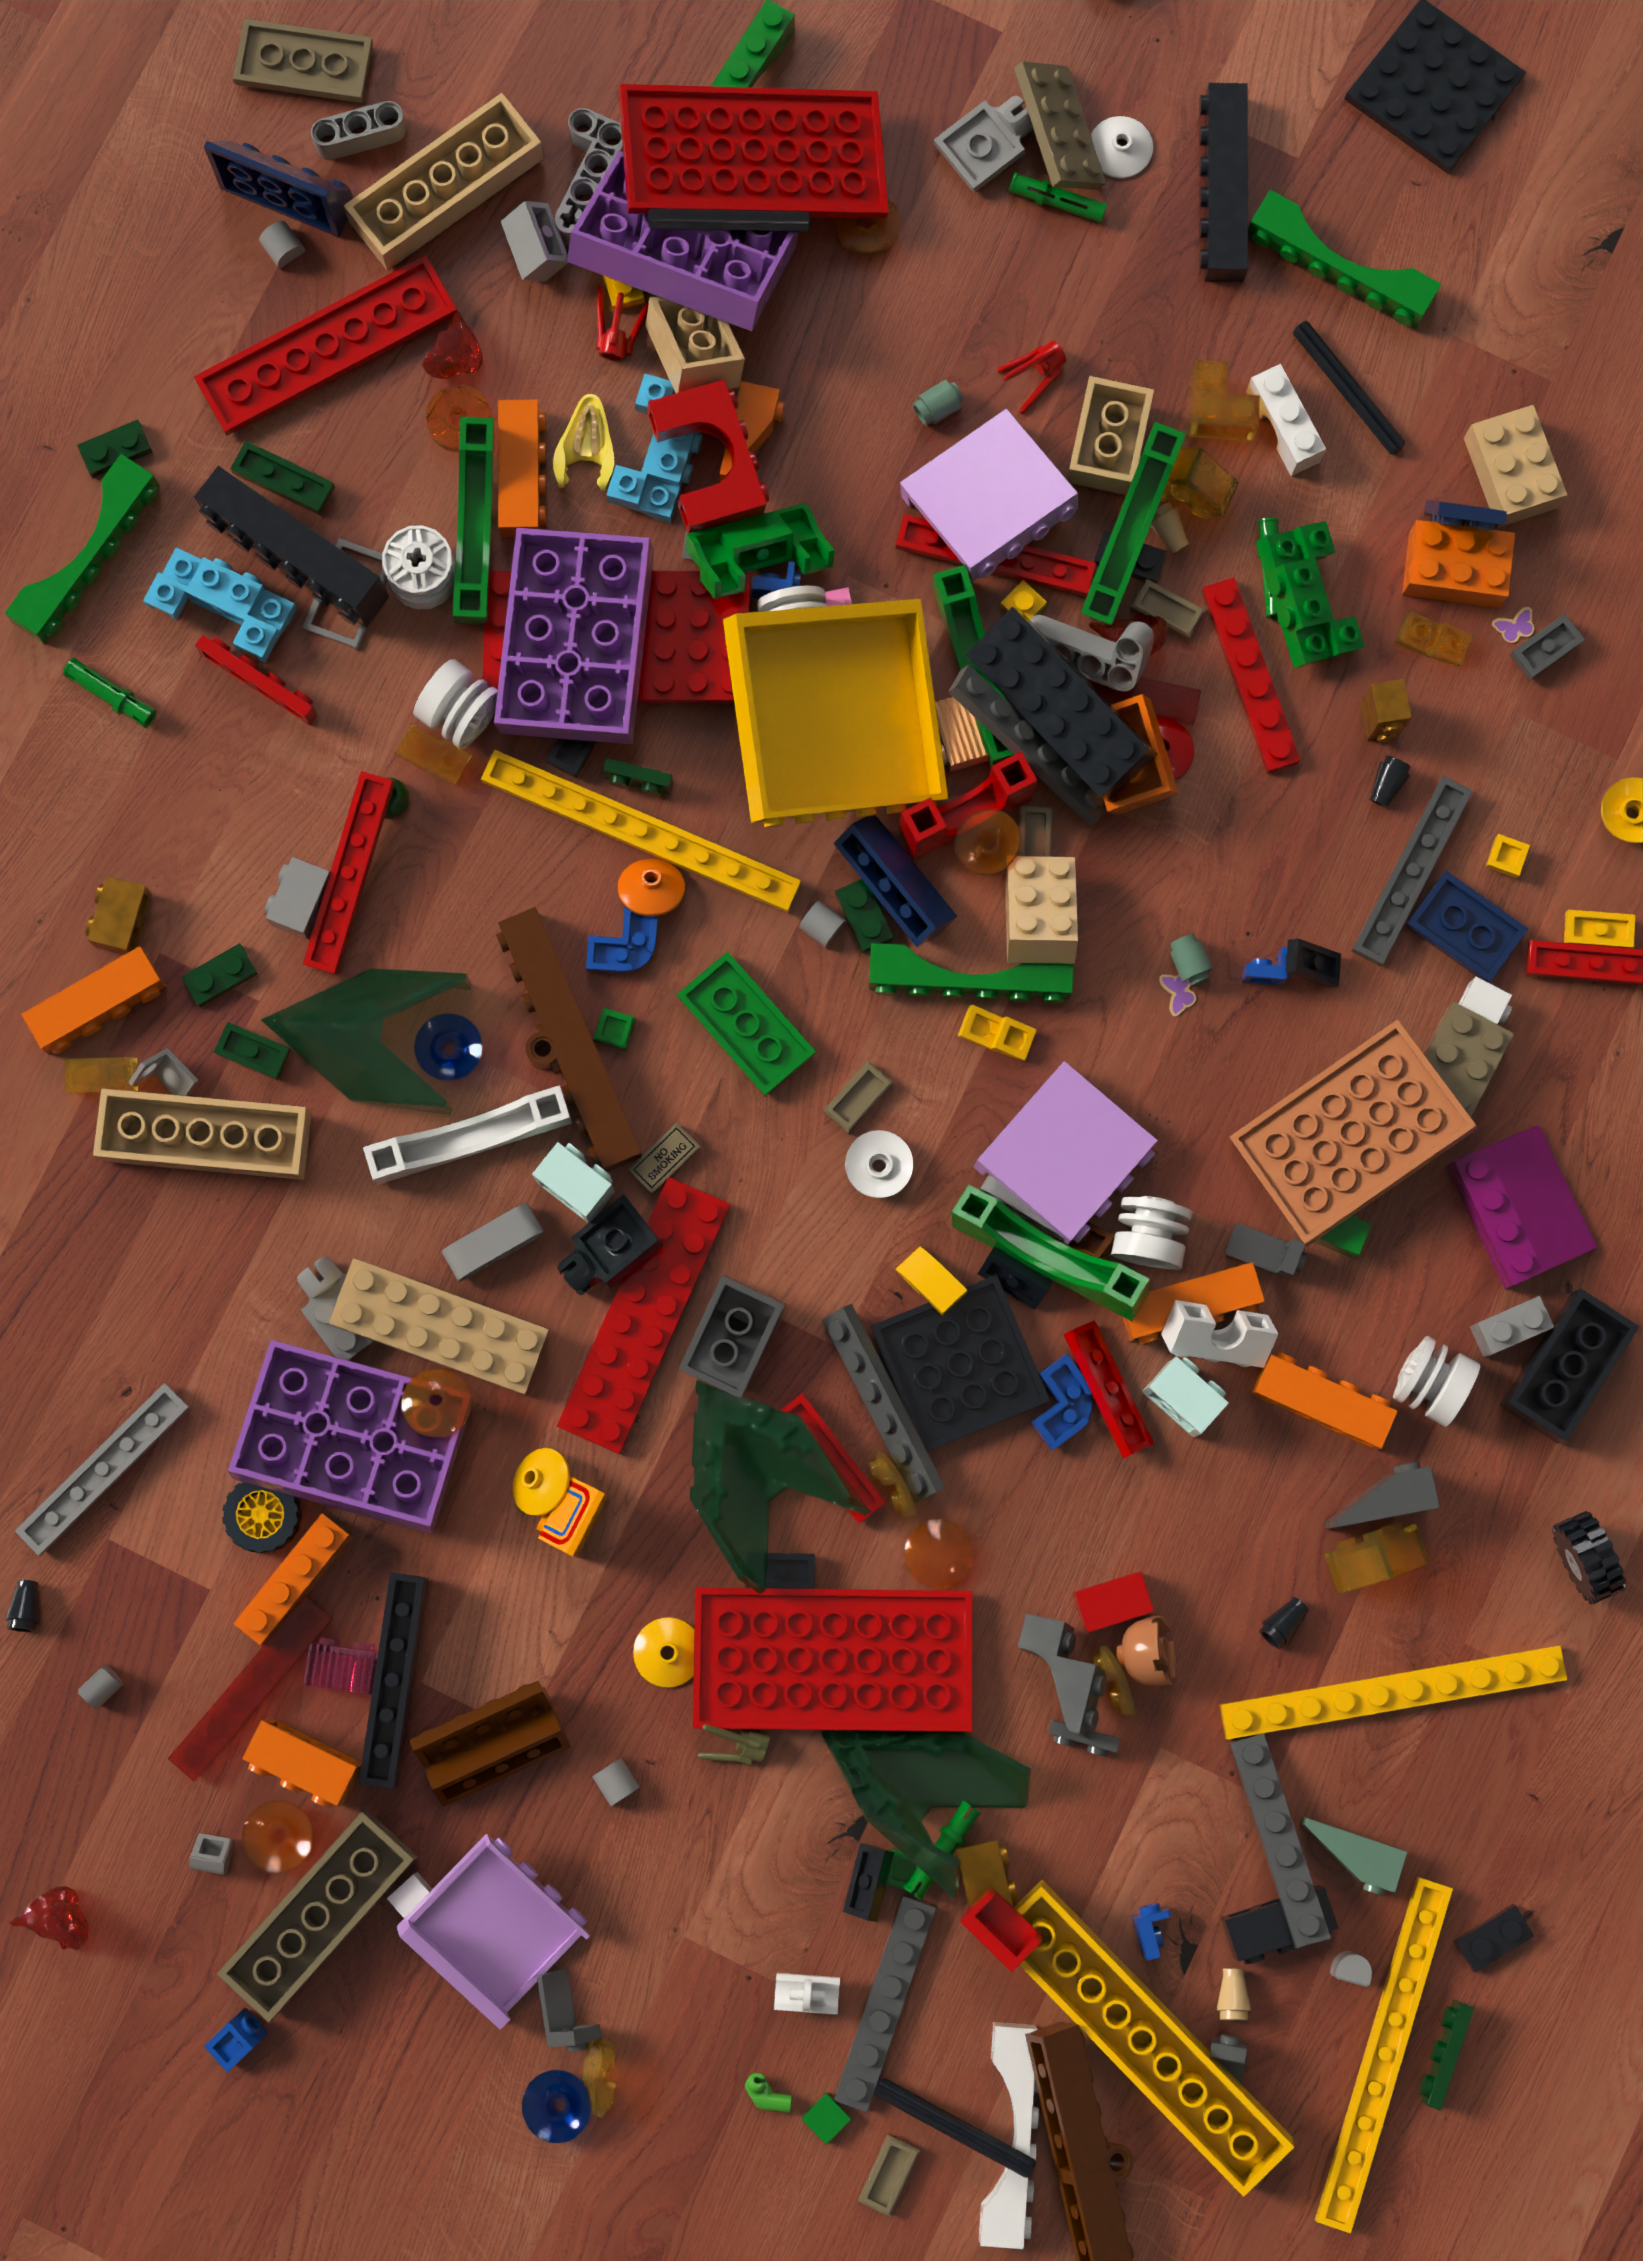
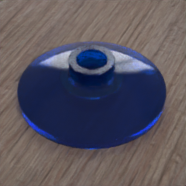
(442, 1031)
(540, 2110)

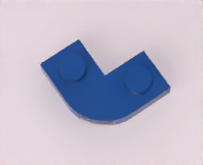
(624, 953)
(1072, 1404)

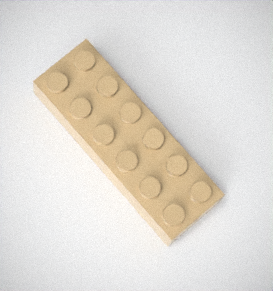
(444, 181)
(202, 1134)
(438, 1326)

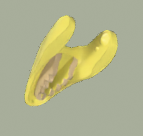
(585, 440)

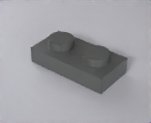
(1547, 647)
(1097, 1743)

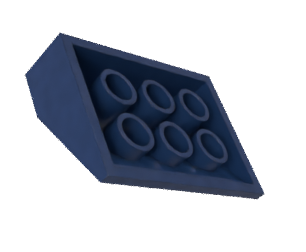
(279, 185)

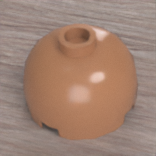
(1148, 1653)

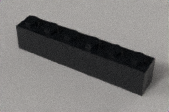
(1225, 182)
(393, 1680)

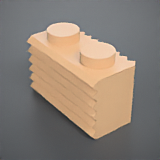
(959, 736)

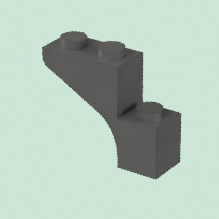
(1076, 1681)

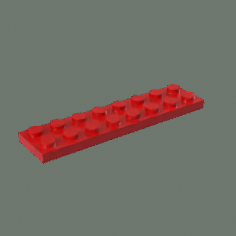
(325, 345)
(643, 1318)

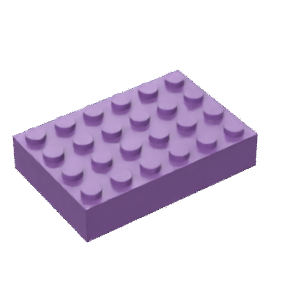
(705, 270)
(574, 635)
(342, 1439)

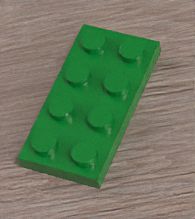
(746, 1024)

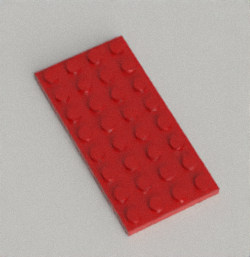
(753, 150)
(682, 642)
(833, 1659)

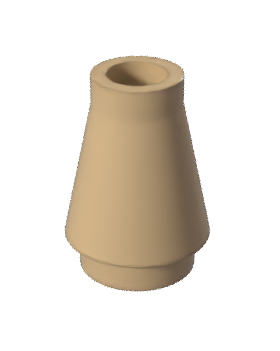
(1169, 527)
(1233, 1996)

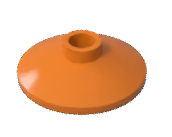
(655, 897)

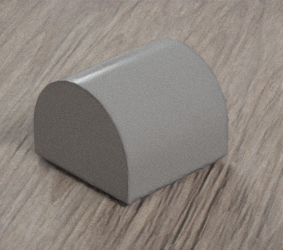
(281, 243)
(822, 923)
(100, 1687)
(616, 1781)
(211, 1854)
(1351, 1968)

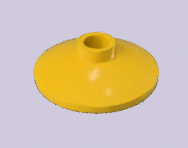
(1618, 798)
(541, 1482)
(648, 1655)

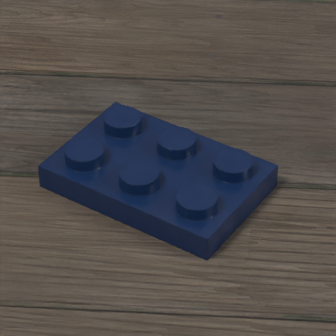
(1474, 516)
(1466, 927)

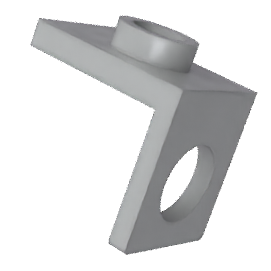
(169, 1071)

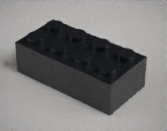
(1569, 1366)

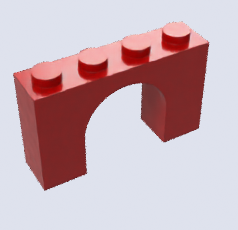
(712, 411)
(930, 827)

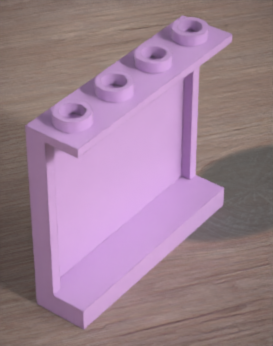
(991, 494)
(1067, 1153)
(492, 1928)

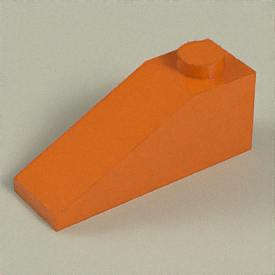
(759, 409)

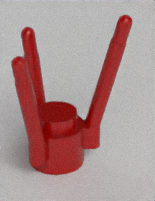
(613, 343)
(1045, 360)

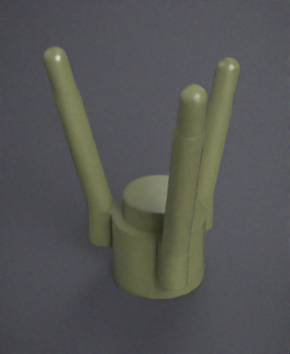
(751, 1745)

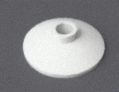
(1126, 160)
(884, 1147)

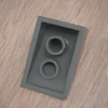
(732, 1336)
(1401, 1493)

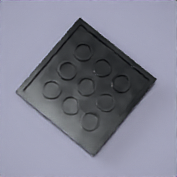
(1434, 85)
(961, 1366)

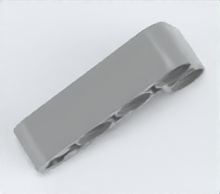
(597, 155)
(1112, 656)

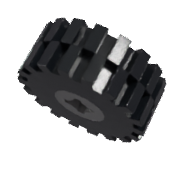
(1589, 1557)

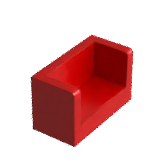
(1113, 1602)
(1001, 1928)

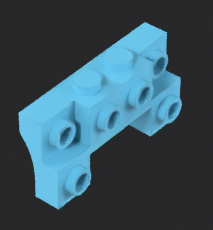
(665, 468)
(225, 593)

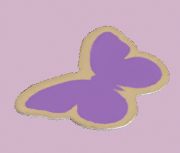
(1519, 626)
(1181, 994)

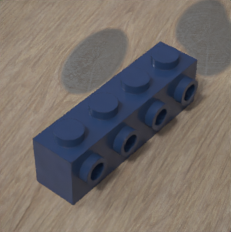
(895, 879)

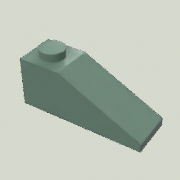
(1363, 1858)

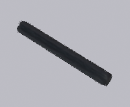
(728, 220)
(1349, 387)
(955, 2128)

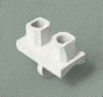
(807, 1993)

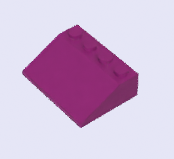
(1521, 1206)

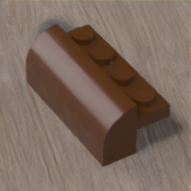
(490, 1743)

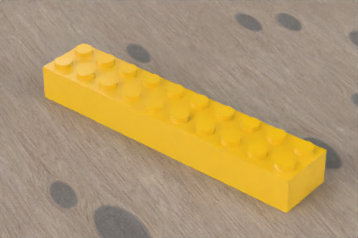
(1150, 2044)

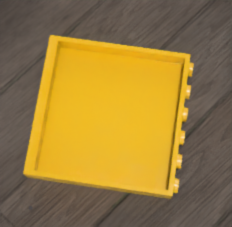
(835, 710)

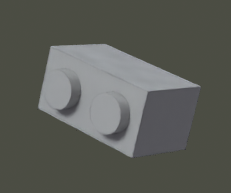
(535, 241)
(297, 898)
(1511, 1326)

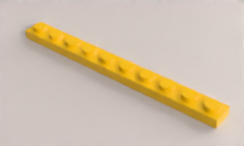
(641, 831)
(1393, 1692)
(1383, 2055)

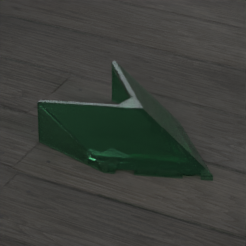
(343, 1031)
(746, 1459)
(910, 1772)

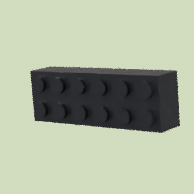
(292, 547)
(1061, 704)

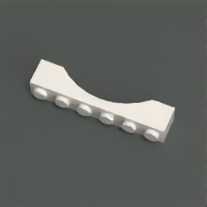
(445, 1144)
(1004, 2209)

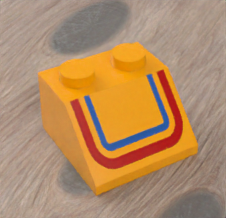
(573, 1518)

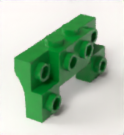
(755, 543)
(1301, 596)

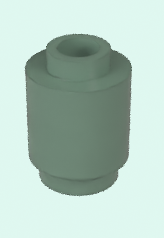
(938, 402)
(1191, 960)

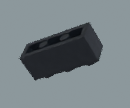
(1266, 1929)

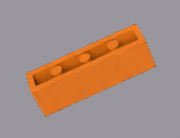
(519, 466)
(93, 1001)
(1220, 1291)
(1325, 1402)
(293, 1578)

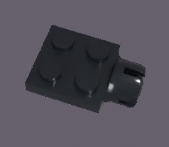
(609, 1247)

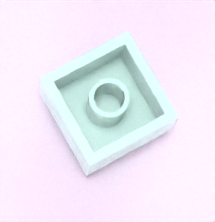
(574, 1182)
(1186, 1396)

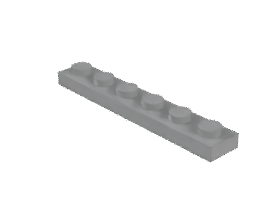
(102, 1469)

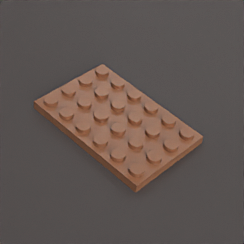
(1353, 1132)

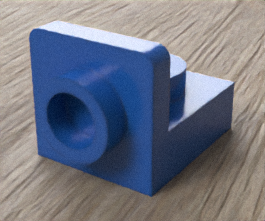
(771, 582)
(1263, 972)
(1149, 1936)
(236, 2039)

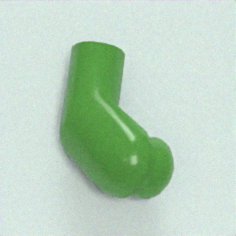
(763, 2095)

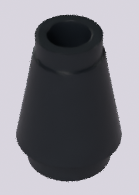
(1389, 780)
(24, 1607)
(1284, 1623)

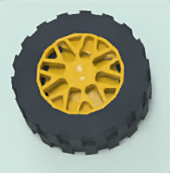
(260, 1518)

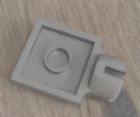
(986, 141)
(321, 1304)

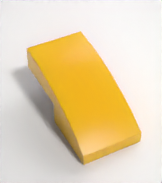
(997, 1033)
(931, 1280)

